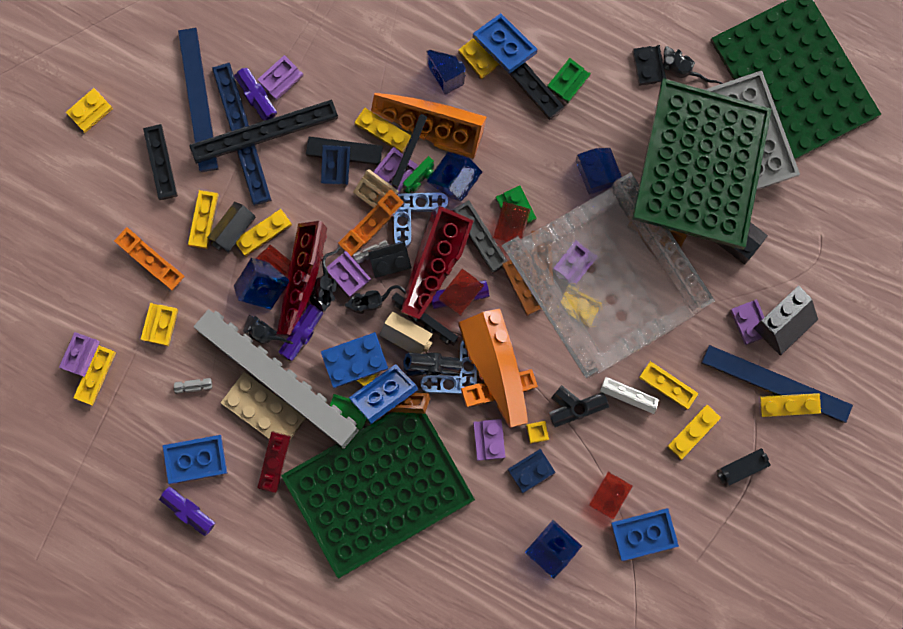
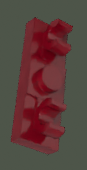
(274, 462)

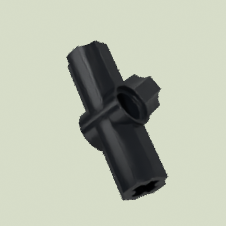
(431, 364)
(568, 401)

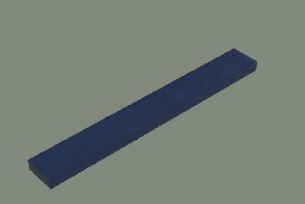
(197, 91)
(237, 119)
(772, 381)

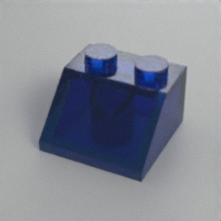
(446, 70)
(598, 169)
(455, 176)
(260, 284)
(553, 549)

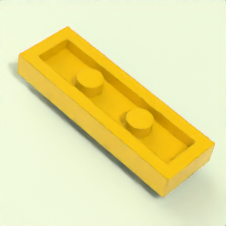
(382, 130)
(203, 219)
(263, 232)
(95, 375)
(668, 385)
(790, 405)
(694, 432)

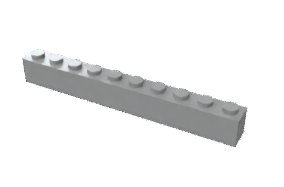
(275, 378)

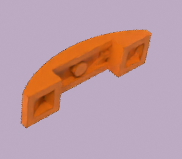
(371, 223)
(149, 259)
(479, 394)

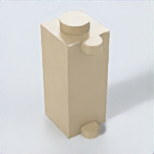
(406, 334)

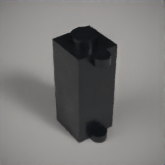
(231, 227)
(743, 467)

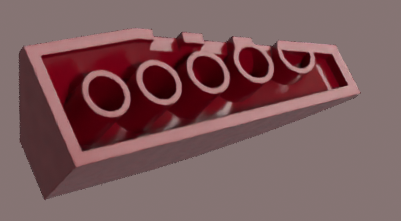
(436, 257)
(302, 273)

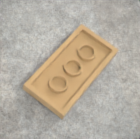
(262, 408)

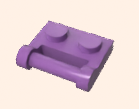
(389, 166)

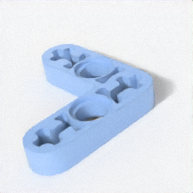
(406, 211)
(458, 380)

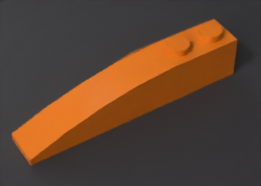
(445, 125)
(494, 358)

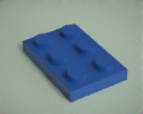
(505, 43)
(354, 360)
(383, 393)
(195, 459)
(644, 534)

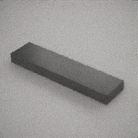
(482, 238)

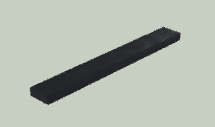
(263, 131)

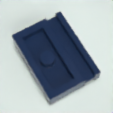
(335, 164)
(531, 471)

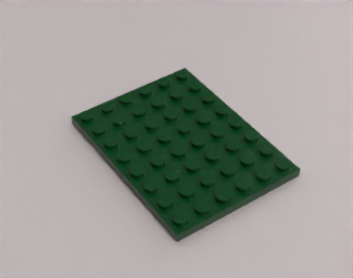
(804, 70)
(702, 164)
(377, 489)

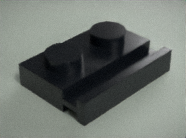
(649, 65)
(389, 259)

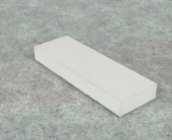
(629, 395)

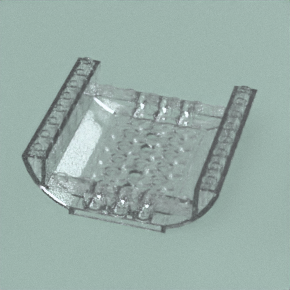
(631, 263)

